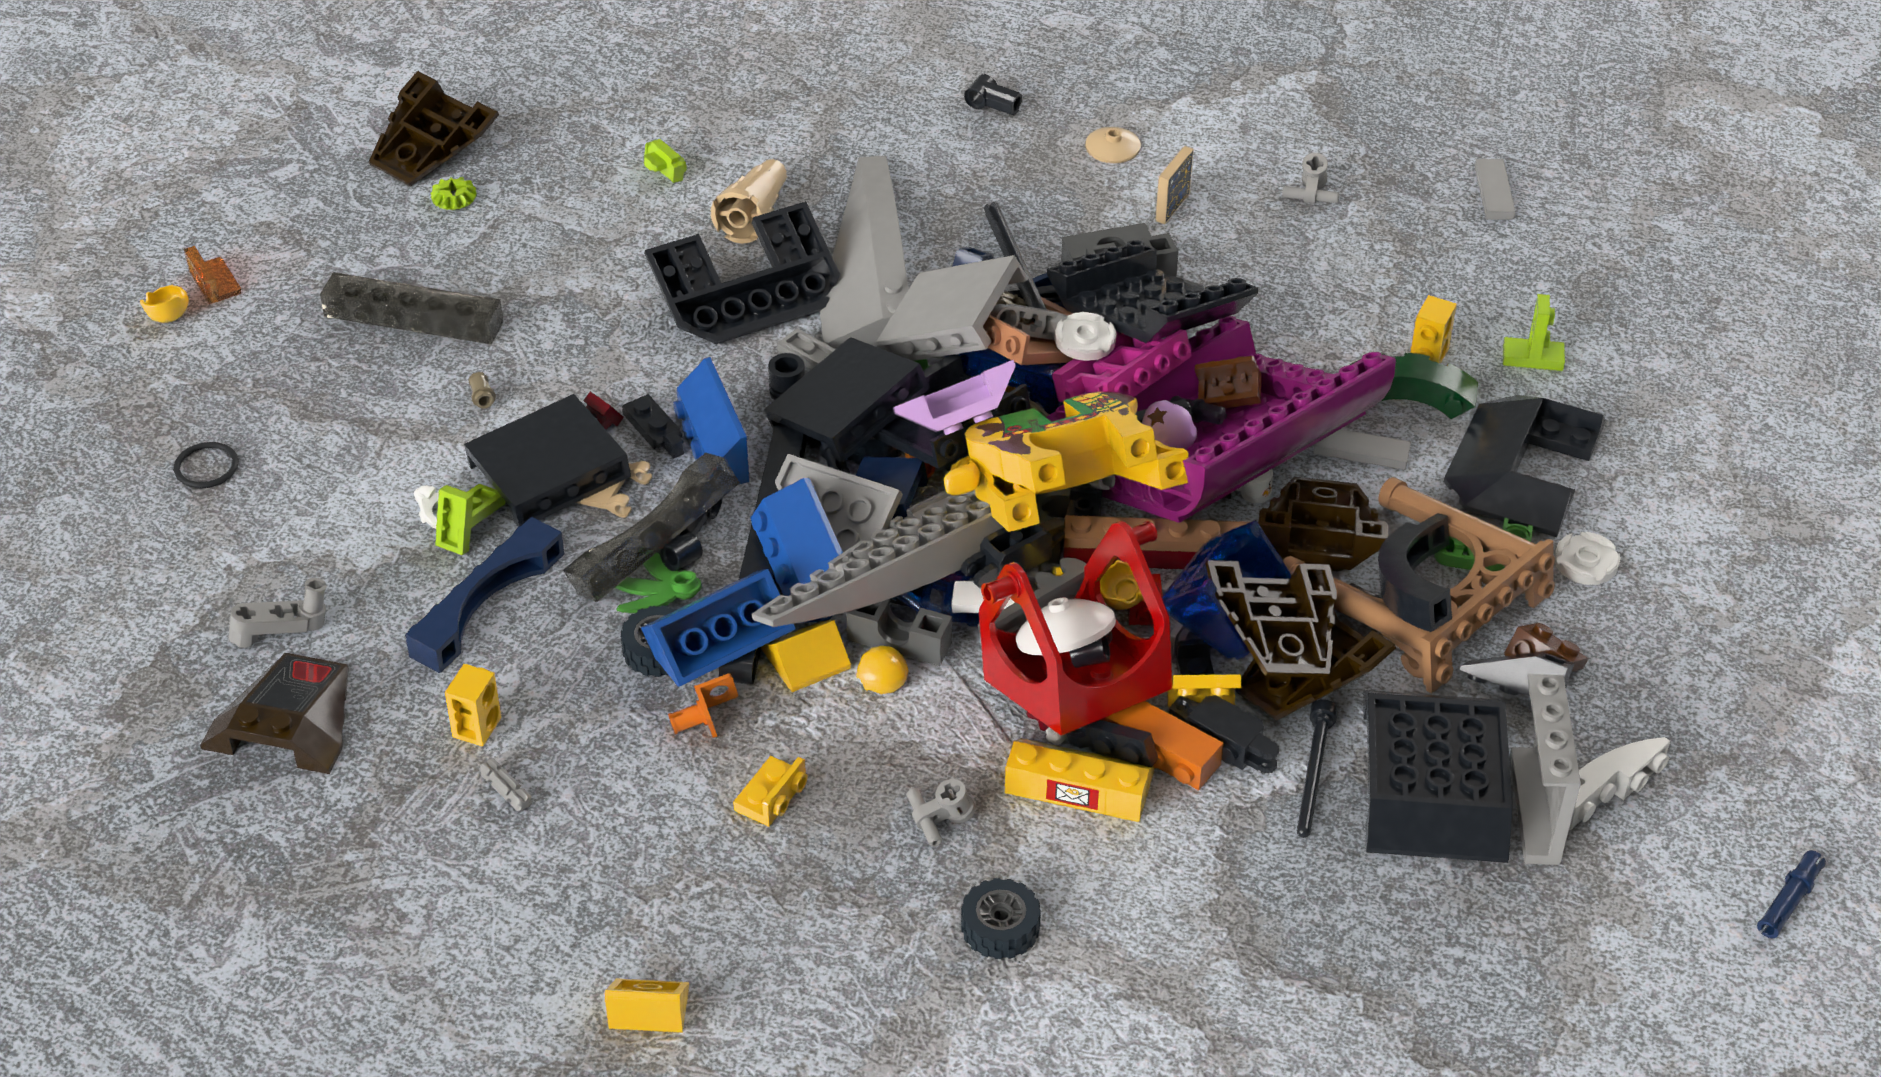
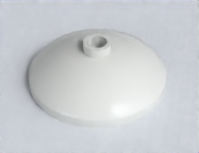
(1071, 624)

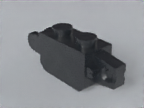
(1023, 546)
(1234, 727)

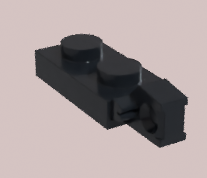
(654, 425)
(1116, 741)

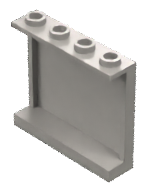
(948, 309)
(1546, 775)

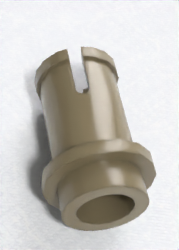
(482, 393)

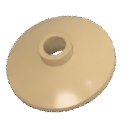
(1113, 145)

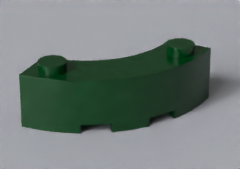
(1433, 384)

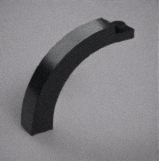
(1402, 589)

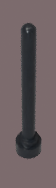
(1323, 716)

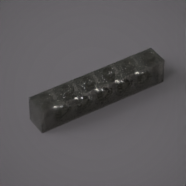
(412, 308)

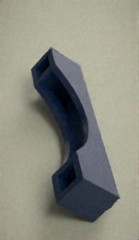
(526, 553)

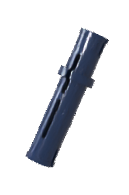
(1797, 884)

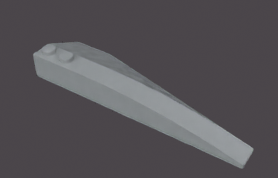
(868, 259)
(897, 560)

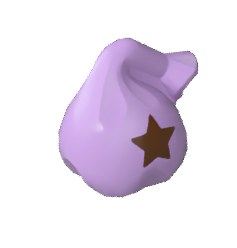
(1170, 424)

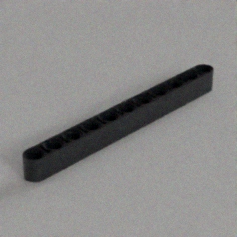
(783, 442)

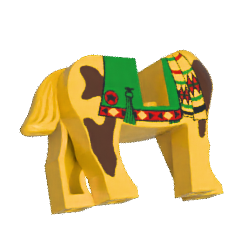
(1030, 455)

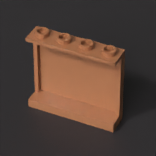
(1021, 346)

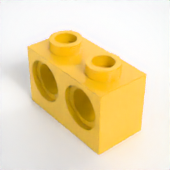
(1434, 328)
(473, 704)

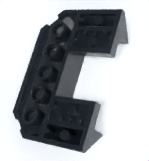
(719, 311)
(1494, 446)

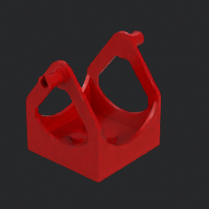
(1049, 683)

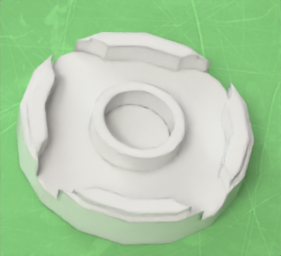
(1085, 336)
(1587, 558)

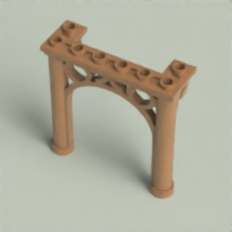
(1430, 653)

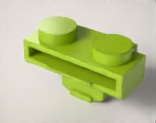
(662, 158)

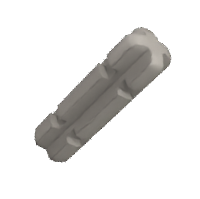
(506, 785)

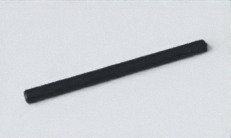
(1009, 247)

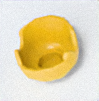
(166, 303)
(1120, 587)
(882, 670)

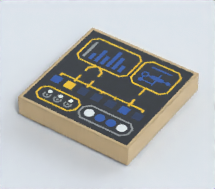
(1174, 185)

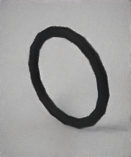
(207, 484)

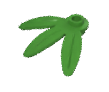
(662, 592)

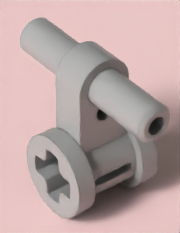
(1314, 178)
(941, 808)

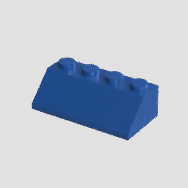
(712, 419)
(795, 535)
(714, 629)

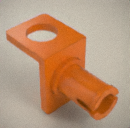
(699, 712)

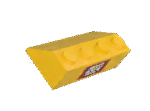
(1077, 779)

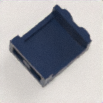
(898, 473)

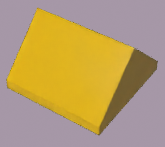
(808, 655)
(646, 1005)

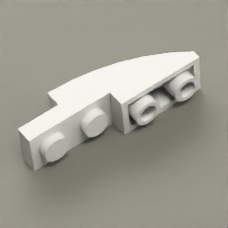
(1618, 773)

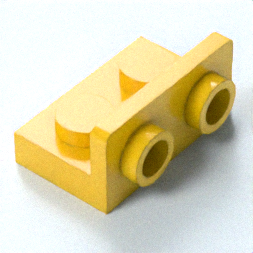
(1199, 686)
(771, 790)

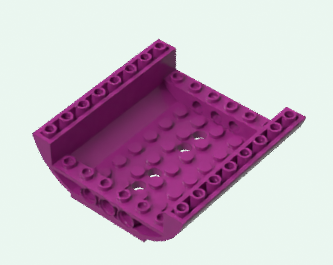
(1294, 413)

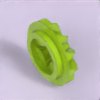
(464, 194)

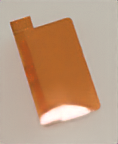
(211, 276)

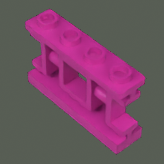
(1143, 366)

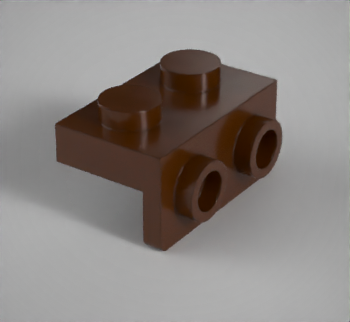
(1229, 382)
(1540, 638)

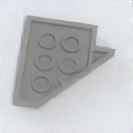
(850, 502)

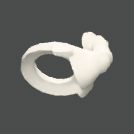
(427, 498)

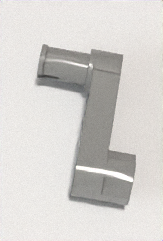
(1045, 320)
(260, 618)

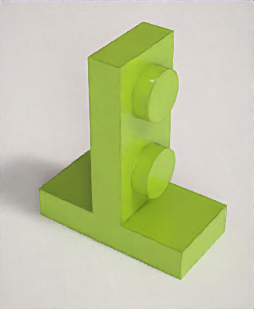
(1537, 350)
(460, 512)

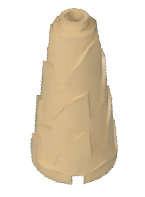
(748, 198)

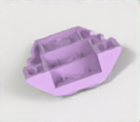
(959, 402)

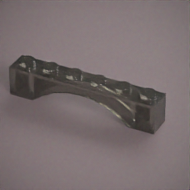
(613, 561)

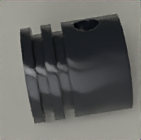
(784, 372)

